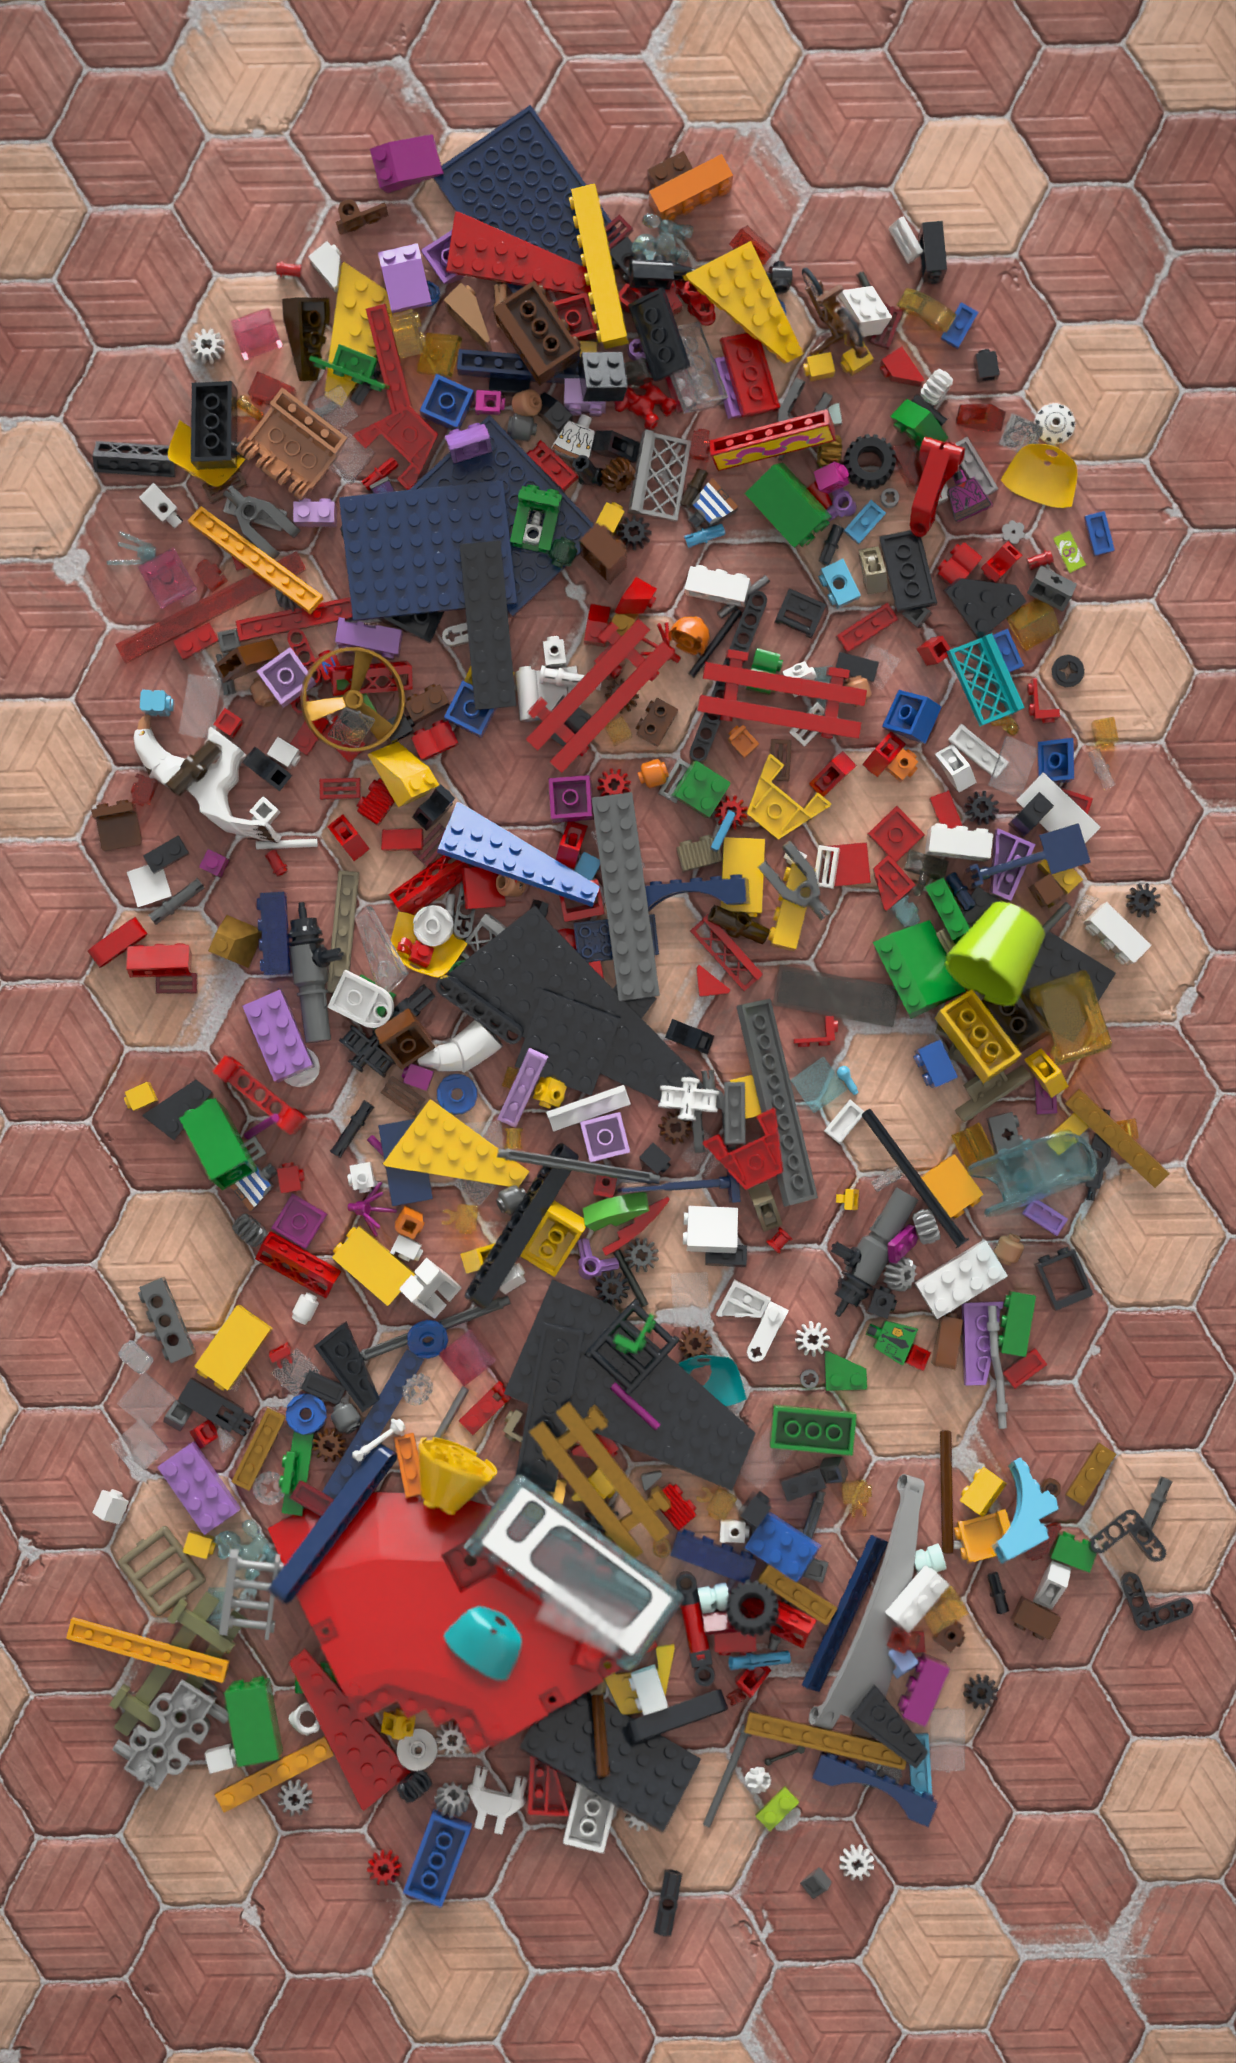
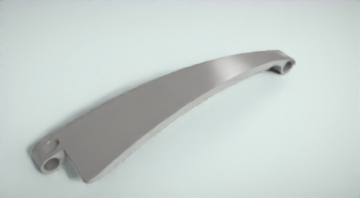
(868, 1656)

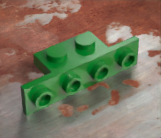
(352, 363)
(296, 1468)

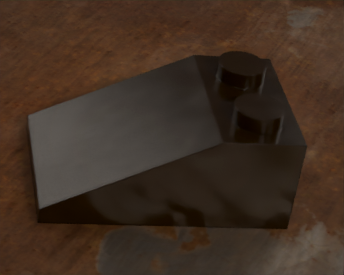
(1020, 1022)

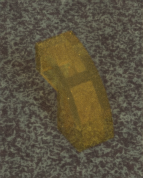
(927, 308)

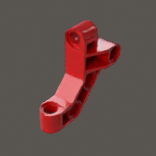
(939, 464)

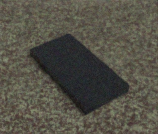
(659, 335)
(907, 571)

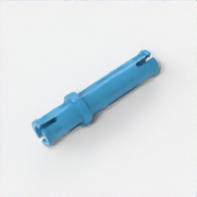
(758, 1660)

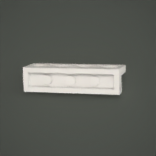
(588, 1108)

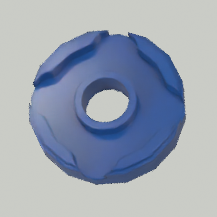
(453, 1082)
(424, 1329)
(314, 1423)

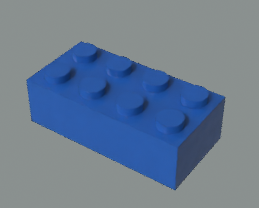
(437, 1858)

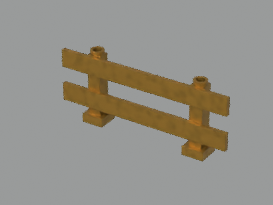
(642, 1510)

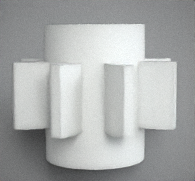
(758, 1780)

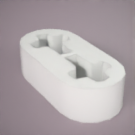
(457, 629)

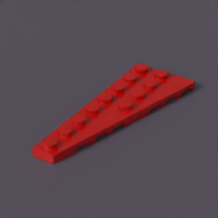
(497, 256)
(358, 1747)

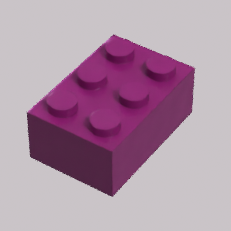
(923, 1689)

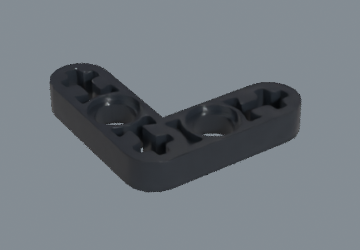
(1132, 1530)
(1145, 1610)

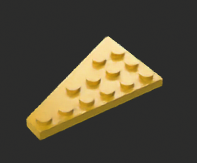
(745, 293)
(351, 320)
(449, 1148)

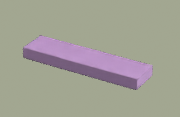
(522, 1087)

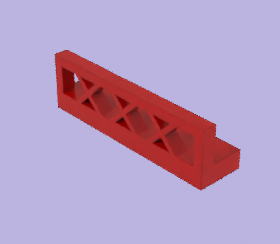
(375, 670)
(431, 887)
(732, 947)
(299, 1262)
(789, 1618)

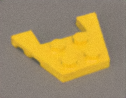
(775, 809)
(620, 1685)

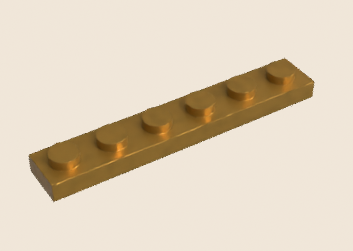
(1117, 1138)

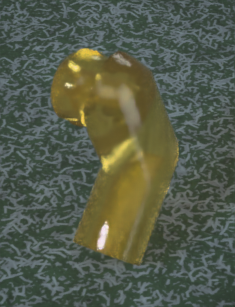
(244, 404)
(1008, 725)

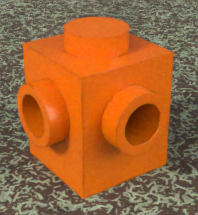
(903, 765)
(409, 1222)

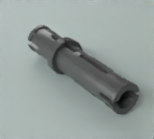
(168, 907)
(1156, 1503)

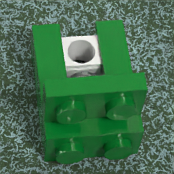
(539, 501)

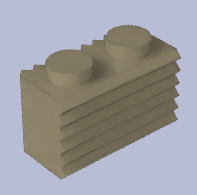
(697, 854)

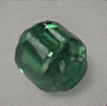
(562, 552)

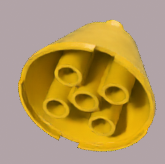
(451, 1474)

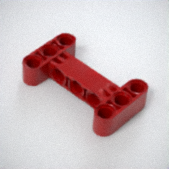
(232, 1071)

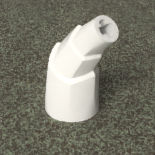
(465, 1051)

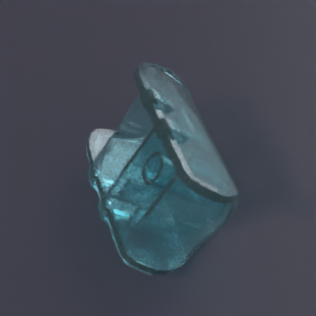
(1037, 1169)

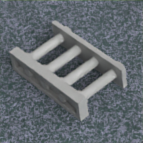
(231, 1602)

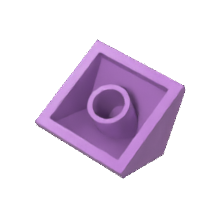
(437, 256)

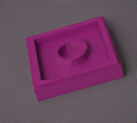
(299, 1221)

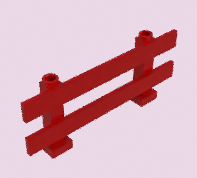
(832, 692)
(554, 720)

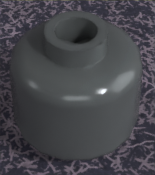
(521, 427)
(509, 1199)
(345, 1418)

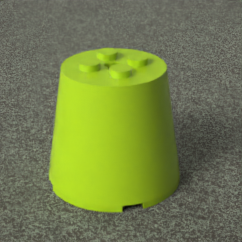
(997, 953)

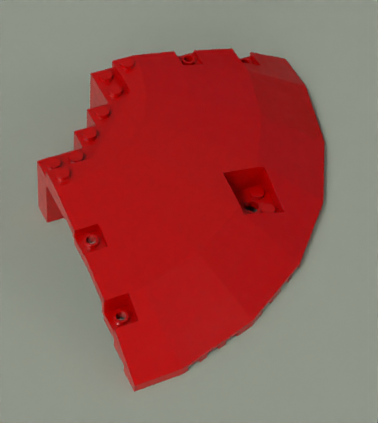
(394, 1593)

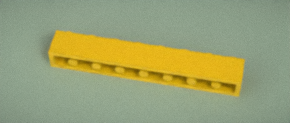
(599, 266)

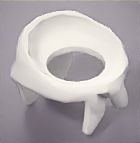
(294, 1719)

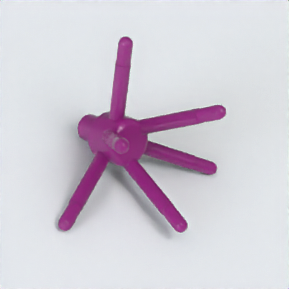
(364, 1208)

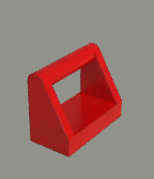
(583, 911)

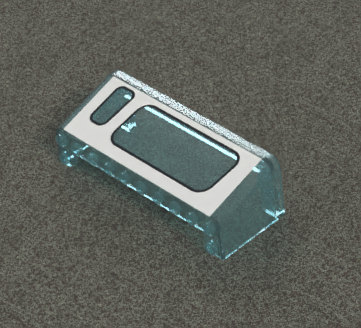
(546, 1542)

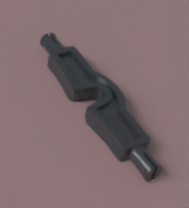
(1099, 1145)

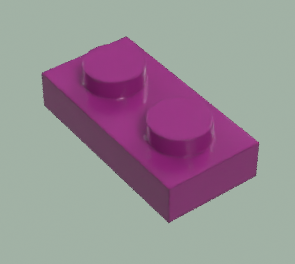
(902, 1244)

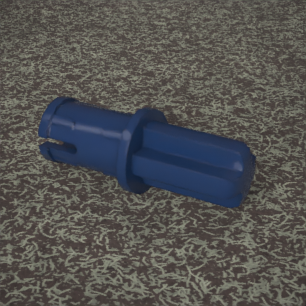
(960, 891)

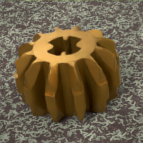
(829, 452)

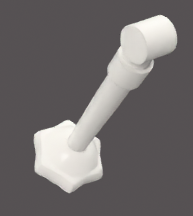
(396, 1427)

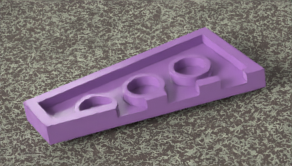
(977, 1341)

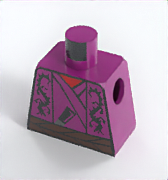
(967, 497)

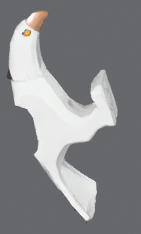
(212, 788)

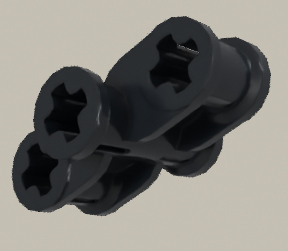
(362, 1047)

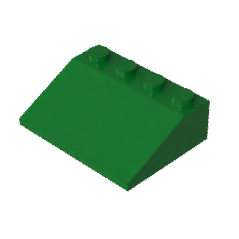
(918, 968)

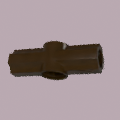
(194, 768)
(738, 924)

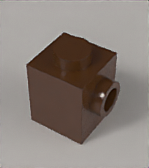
(950, 1636)

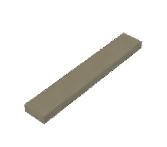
(343, 925)

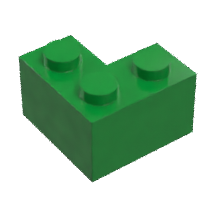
(917, 423)

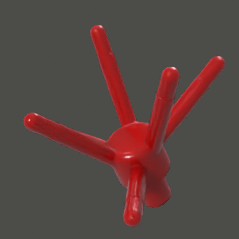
(675, 657)

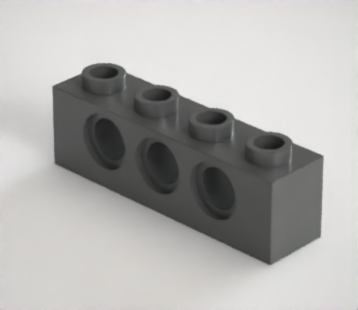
(161, 1288)

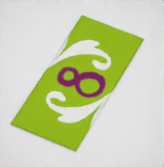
(1069, 551)

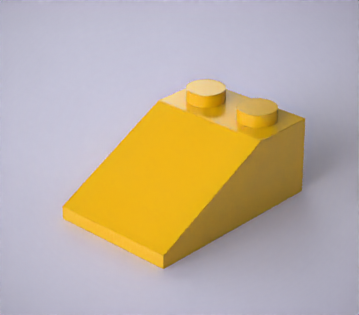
(403, 773)
(554, 1238)

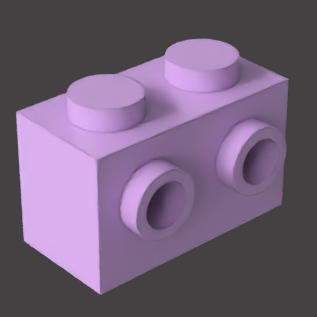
(315, 513)

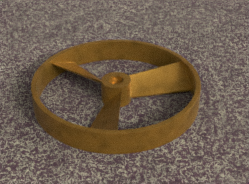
(352, 699)

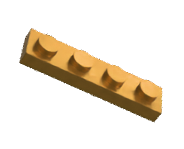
(258, 1449)
(797, 1594)

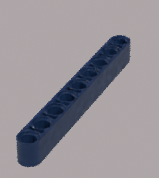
(332, 1523)

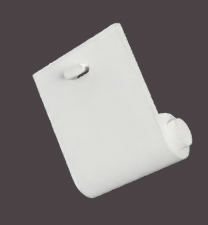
(530, 690)

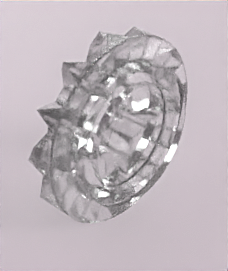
(424, 1384)
(260, 1489)

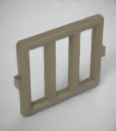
(187, 1564)

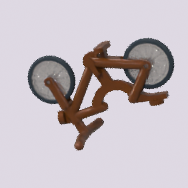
(835, 315)

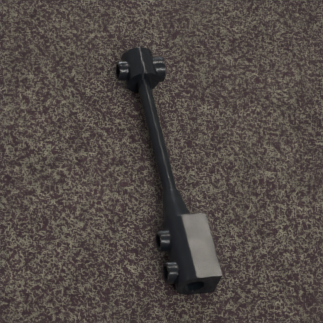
(661, 273)

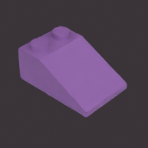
(404, 278)
(468, 442)

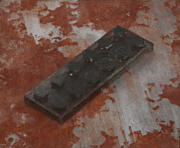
(835, 996)

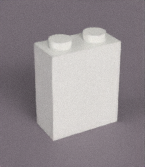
(711, 1229)

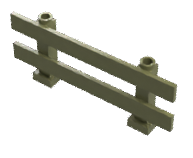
(193, 1624)

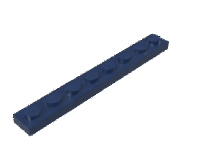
(374, 1422)
(845, 1613)

